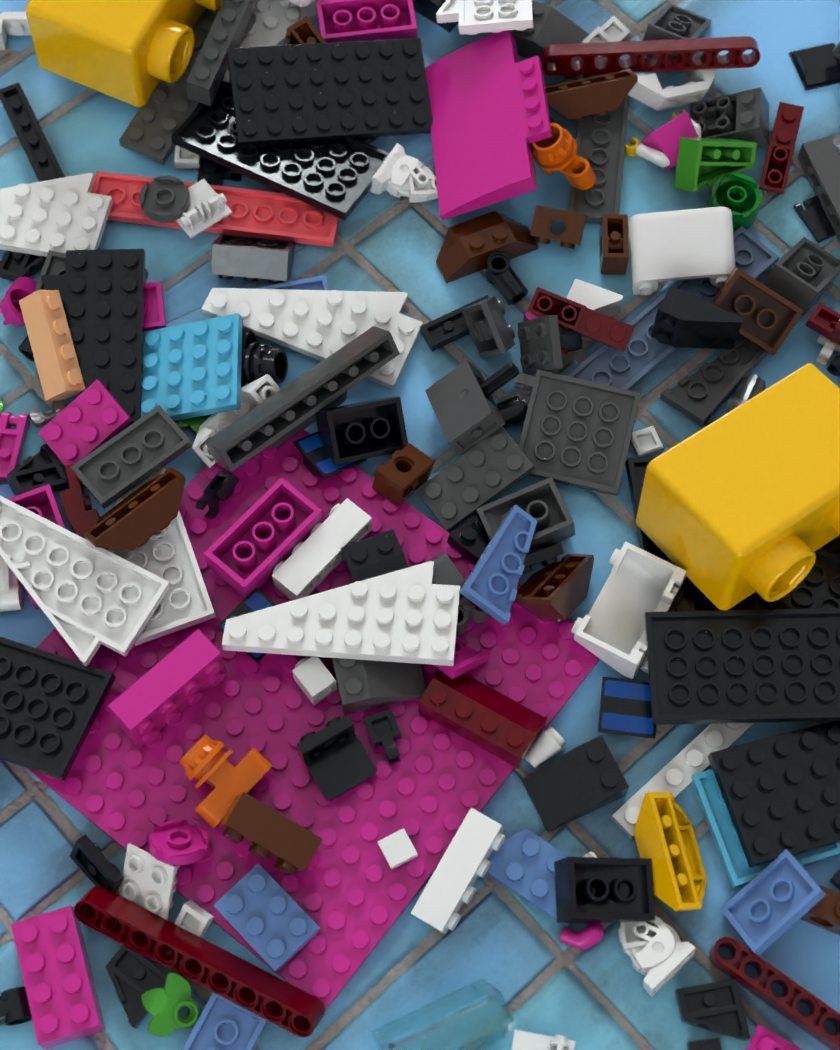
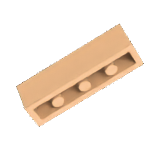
(52, 345)

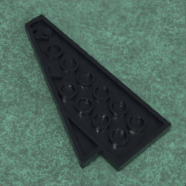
(106, 319)

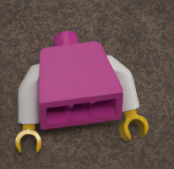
(663, 144)

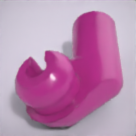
(583, 939)

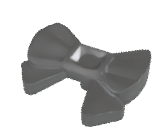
(39, 417)

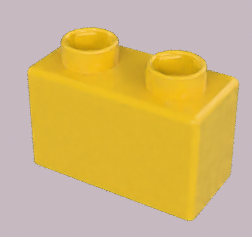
(116, 43)
(751, 492)

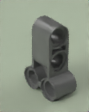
(447, 574)

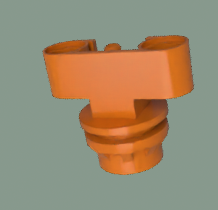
(560, 154)
(208, 764)

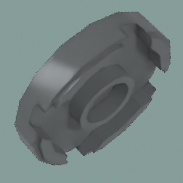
(165, 199)

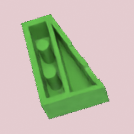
(707, 159)

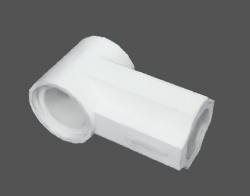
(10, 591)

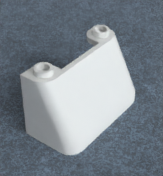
(680, 247)
(616, 621)

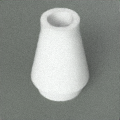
(545, 746)

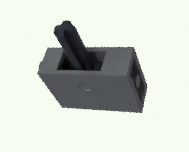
(466, 404)

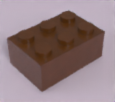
(765, 313)
(269, 834)

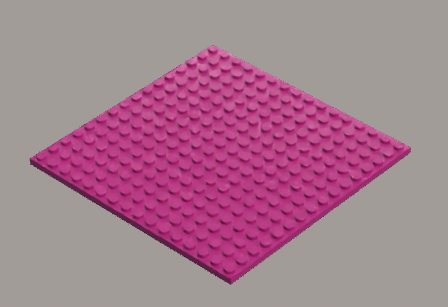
(262, 707)

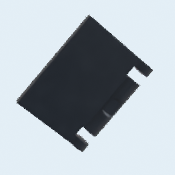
(815, 219)

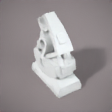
(405, 177)
(654, 951)

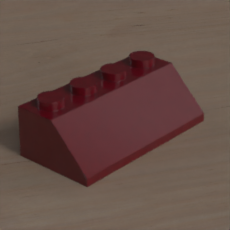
(482, 716)

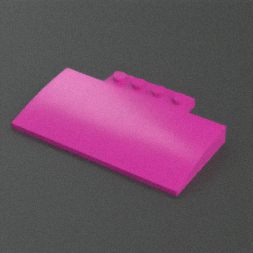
(484, 123)

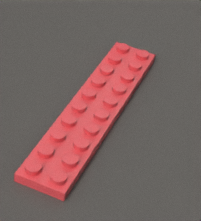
(253, 212)

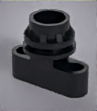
(261, 360)

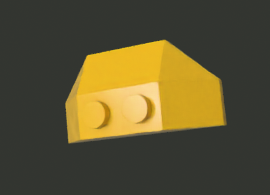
(670, 842)

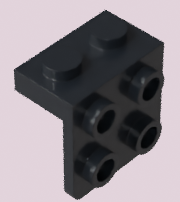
(336, 758)

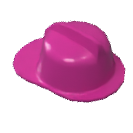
(10, 304)

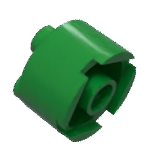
(739, 195)

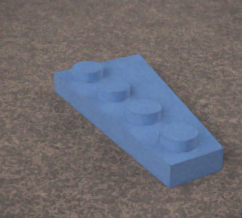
(498, 570)

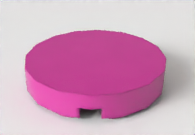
(178, 842)

